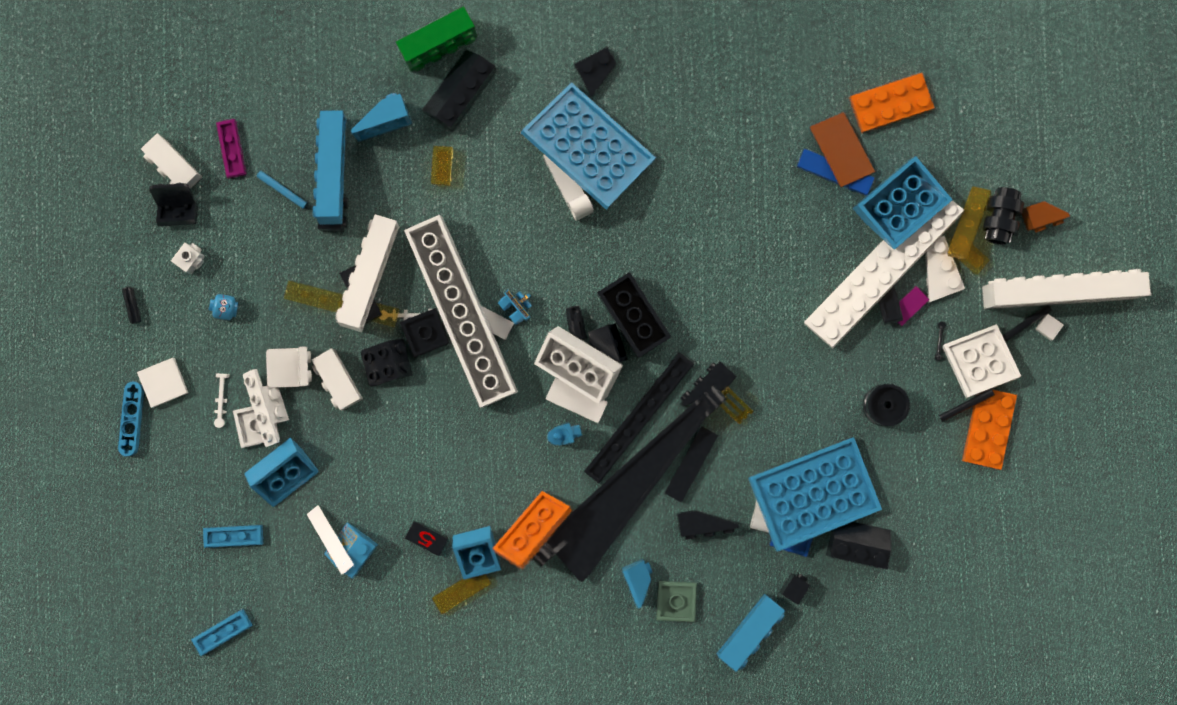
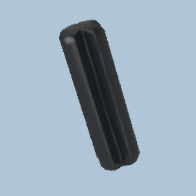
(131, 305)

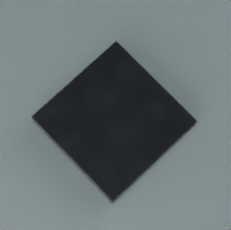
(424, 332)

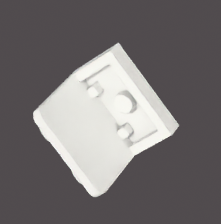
(288, 367)

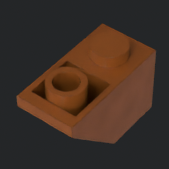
(1043, 214)

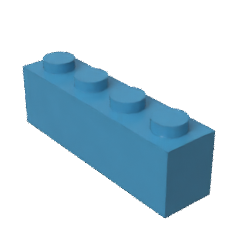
(750, 633)

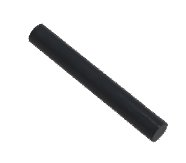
(1026, 323)
(966, 405)

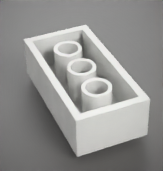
(578, 364)

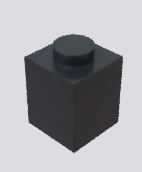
(795, 588)

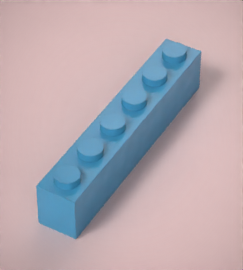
(330, 167)

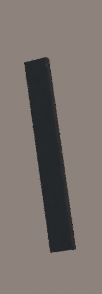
(638, 417)

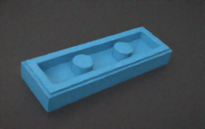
(233, 536)
(221, 632)

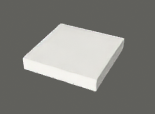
(162, 382)
(248, 427)

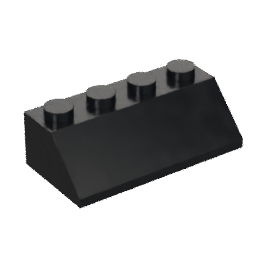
(460, 90)

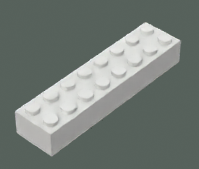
(1066, 289)

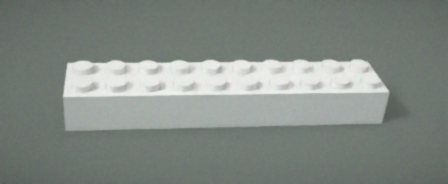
(461, 311)

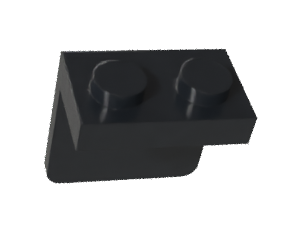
(174, 204)
(386, 362)

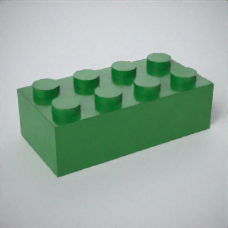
(437, 39)

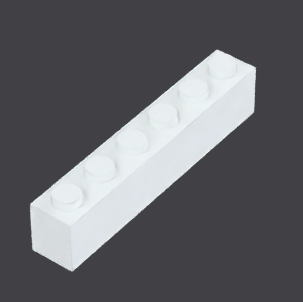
(367, 273)

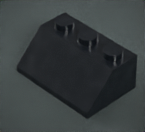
(861, 544)

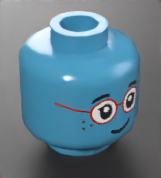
(223, 307)

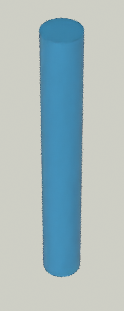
(281, 189)

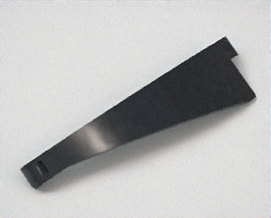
(599, 520)

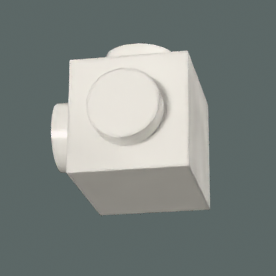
(189, 258)

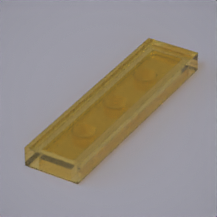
(969, 223)

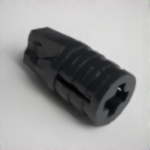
(576, 322)

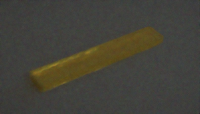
(332, 301)

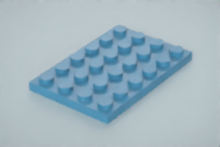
(588, 145)
(815, 494)

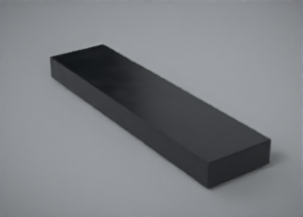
(691, 464)

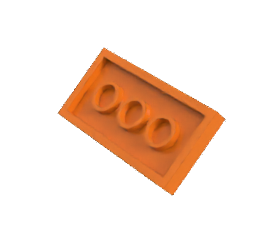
(891, 102)
(990, 430)
(532, 529)

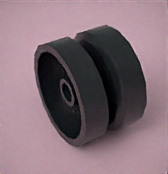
(897, 406)

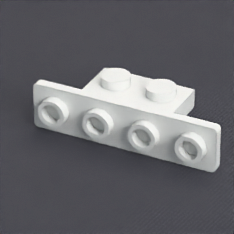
(266, 405)

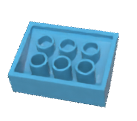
(903, 203)

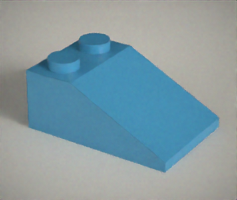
(384, 117)

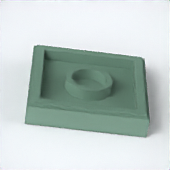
(676, 601)

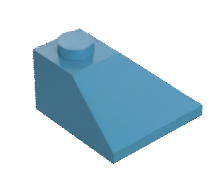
(638, 580)

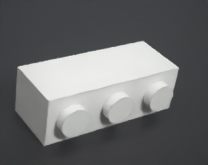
(169, 161)
(336, 379)
(573, 400)

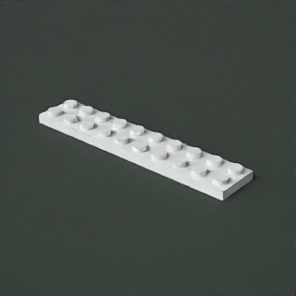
(875, 278)

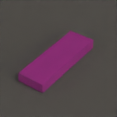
(231, 148)

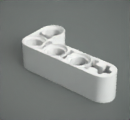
(573, 194)

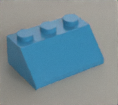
(281, 472)

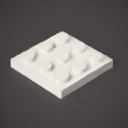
(981, 361)

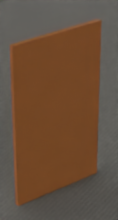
(842, 149)

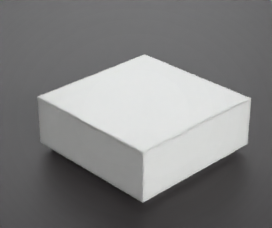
(1049, 327)

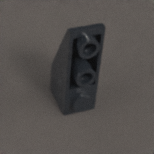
(717, 375)
(696, 522)

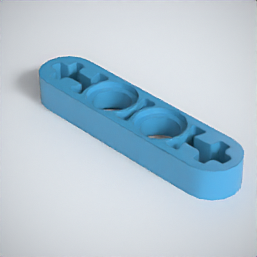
(135, 419)

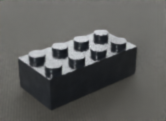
(633, 315)

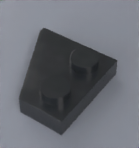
(595, 69)

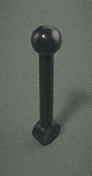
(941, 325)

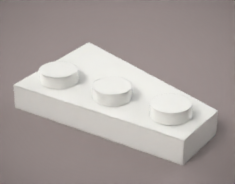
(941, 271)

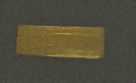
(459, 592)

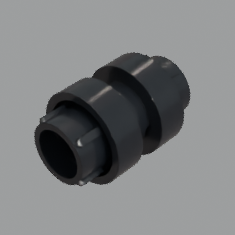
(1001, 225)

